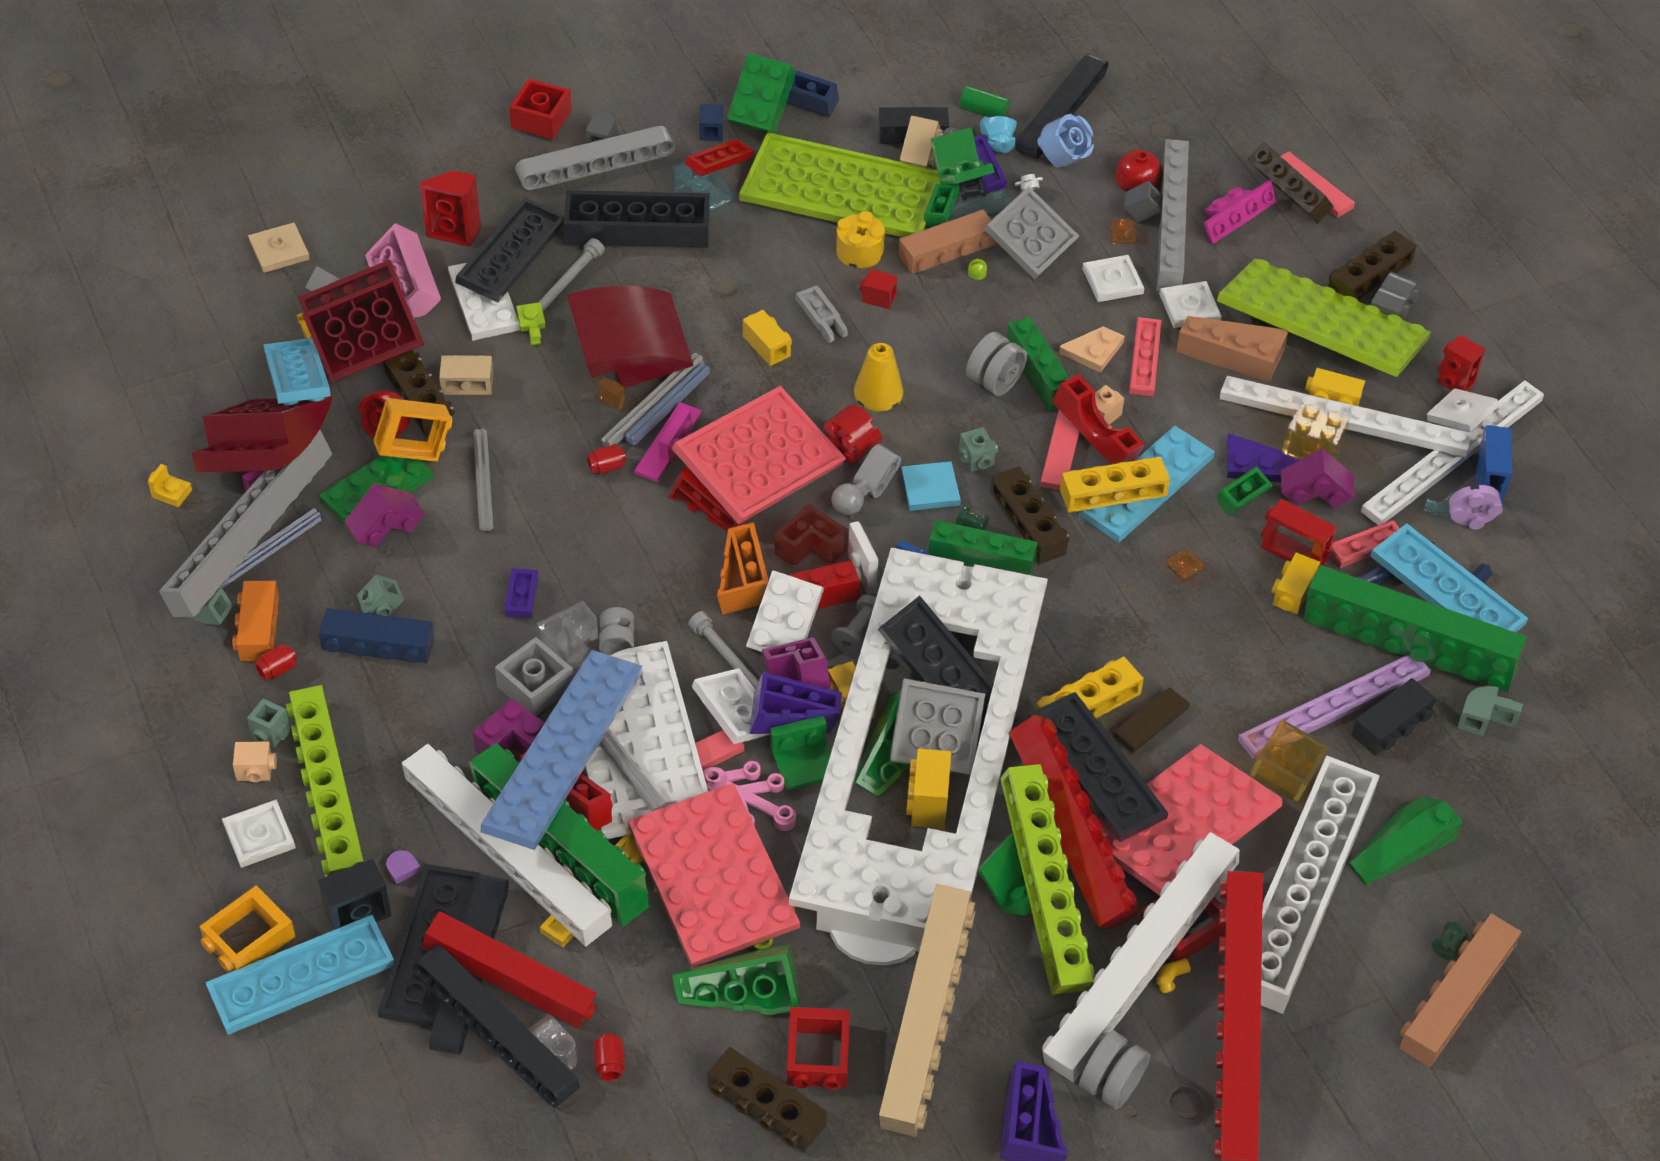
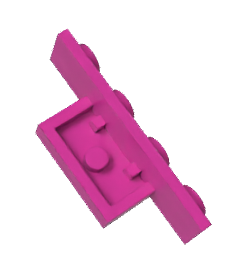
(1236, 209)
(660, 452)

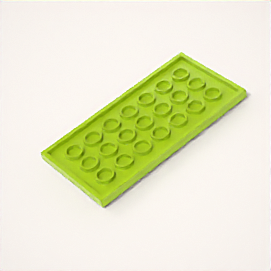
(839, 183)
(1325, 316)

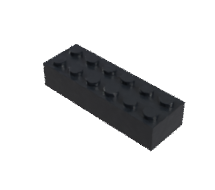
(637, 218)

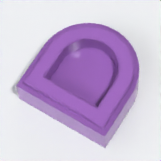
(402, 866)

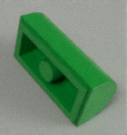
(984, 102)
(941, 204)
(1243, 491)

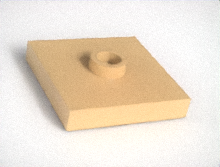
(278, 247)

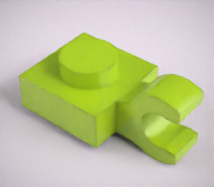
(531, 320)

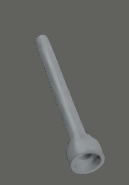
(592, 250)
(702, 625)

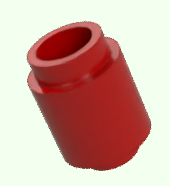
(606, 459)
(276, 662)
(609, 1057)

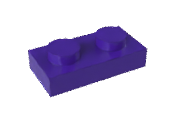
(521, 593)

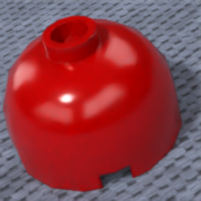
(1137, 168)
(372, 410)

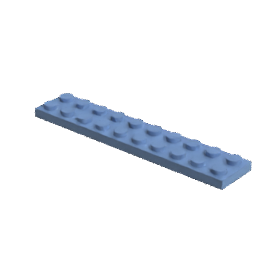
(561, 750)

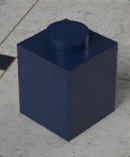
(711, 122)

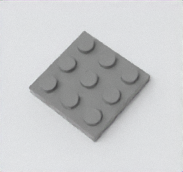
(1031, 232)
(937, 720)

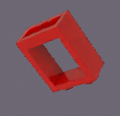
(1301, 523)
(1200, 938)
(818, 1022)

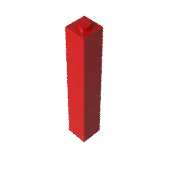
(512, 970)

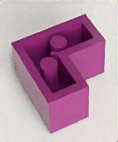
(1318, 476)
(382, 510)
(798, 661)
(509, 727)

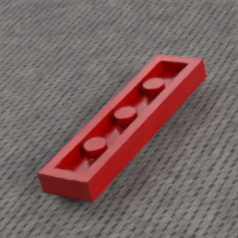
(719, 157)

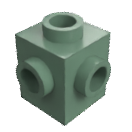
(977, 449)
(380, 596)
(268, 723)

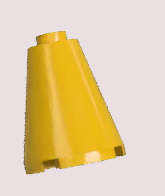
(879, 379)

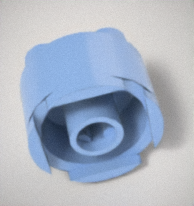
(1066, 140)

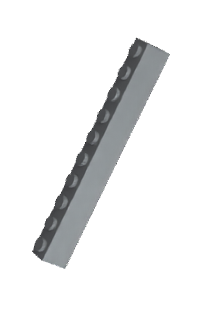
(240, 531)

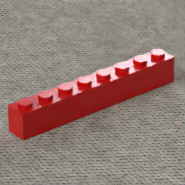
(1080, 830)

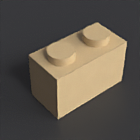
(917, 144)
(466, 375)

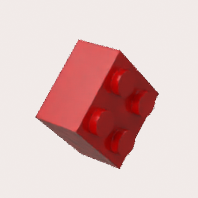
(540, 108)

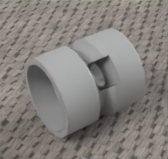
(616, 630)

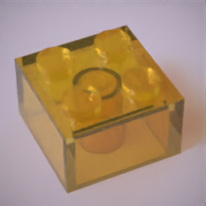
(1314, 430)
(1289, 760)

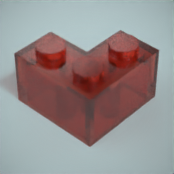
(811, 532)

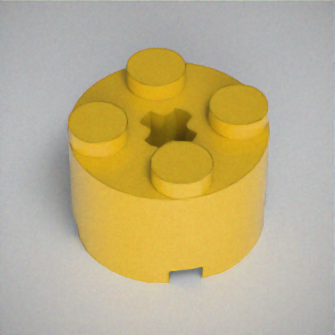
(860, 240)

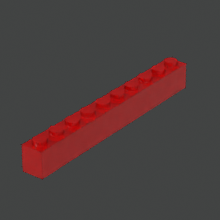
(1241, 1017)

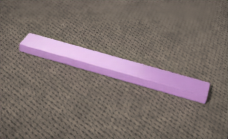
(1338, 702)

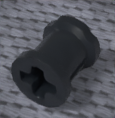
(972, 188)

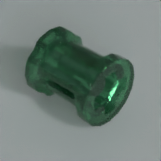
(972, 520)
(1449, 940)

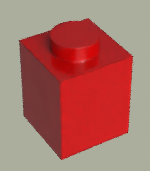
(879, 288)

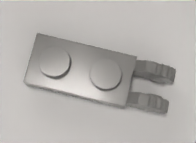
(821, 312)

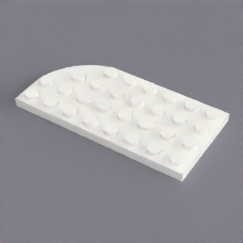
(655, 735)

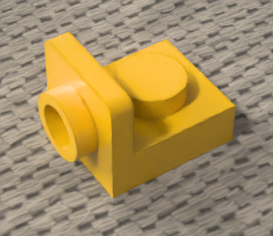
(168, 488)

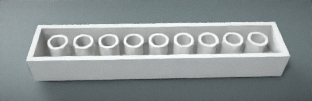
(1310, 874)

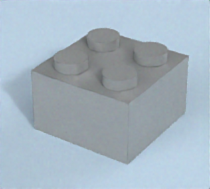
(534, 676)

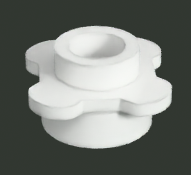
(1029, 180)

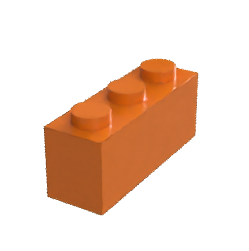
(256, 619)

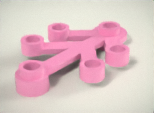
(748, 791)

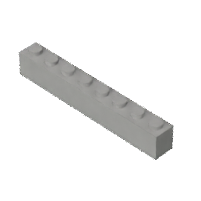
(1173, 214)

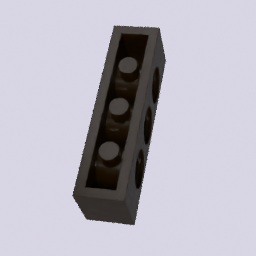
(1290, 182)
(1372, 266)
(415, 384)
(1029, 513)
(760, 1085)

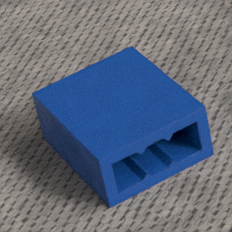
(1495, 459)

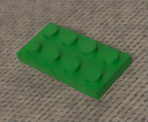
(387, 471)

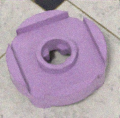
(1475, 506)

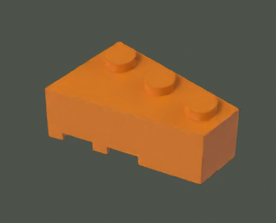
(743, 571)

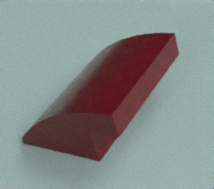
(360, 321)
(629, 332)
(259, 434)

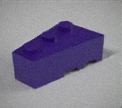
(786, 701)
(1030, 1118)

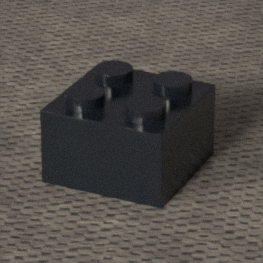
(354, 894)

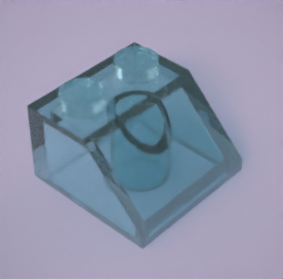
(688, 182)

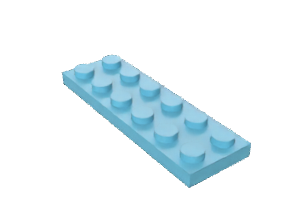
(296, 371)
(1182, 458)
(1443, 580)
(299, 974)

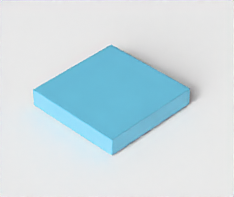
(930, 486)

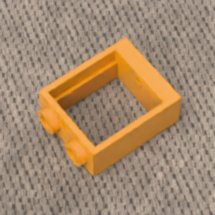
(390, 446)
(255, 899)

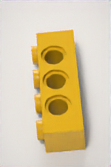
(1114, 484)
(1103, 689)

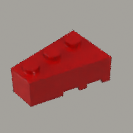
(698, 497)

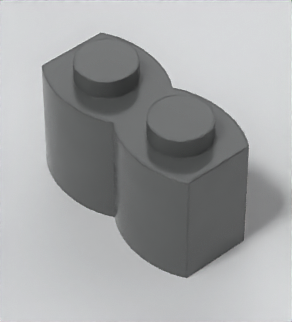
(1396, 295)

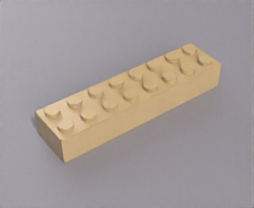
(925, 1011)

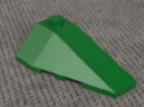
(876, 770)
(1406, 837)
(750, 982)

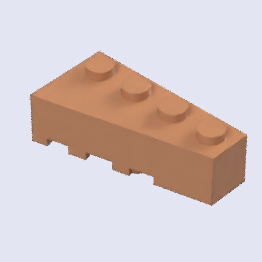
(1233, 345)

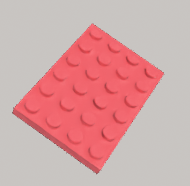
(758, 454)
(1200, 798)
(713, 875)

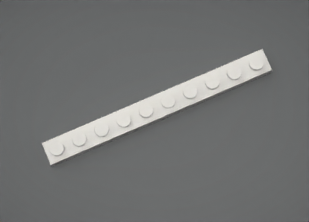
(1361, 419)
(1439, 464)

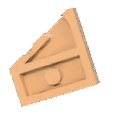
(1093, 348)

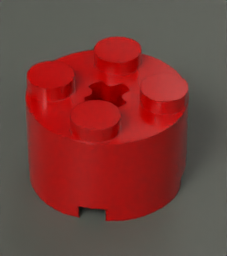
(852, 433)

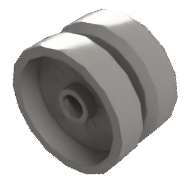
(996, 363)
(1114, 1070)

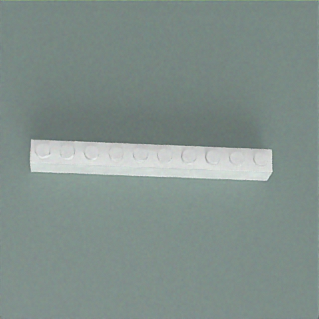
(533, 870)
(1140, 957)

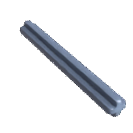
(667, 404)

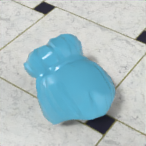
(999, 133)

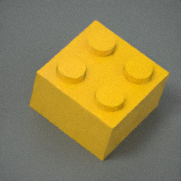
(929, 788)

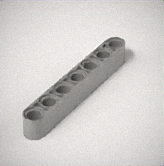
(594, 157)

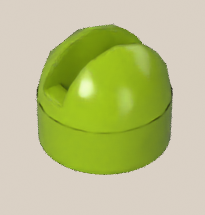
(977, 269)

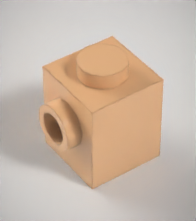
(1109, 403)
(253, 761)

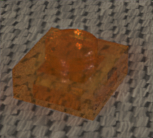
(1123, 231)
(611, 393)
(1185, 565)

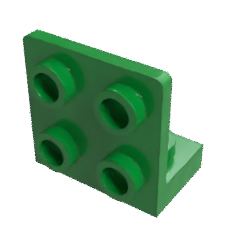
(958, 158)
(801, 751)
(1005, 878)

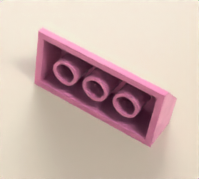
(411, 266)

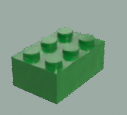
(761, 94)

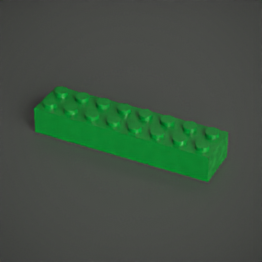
(1414, 628)
(575, 843)

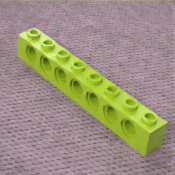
(312, 704)
(1034, 864)

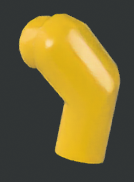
(1169, 972)

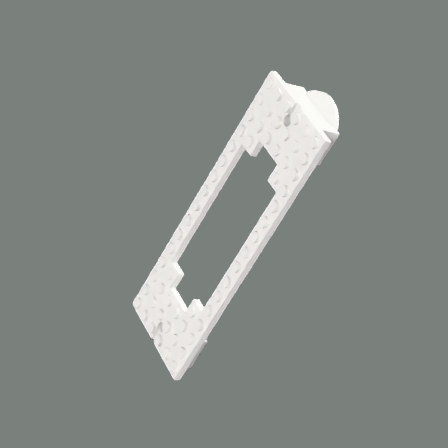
(879, 893)

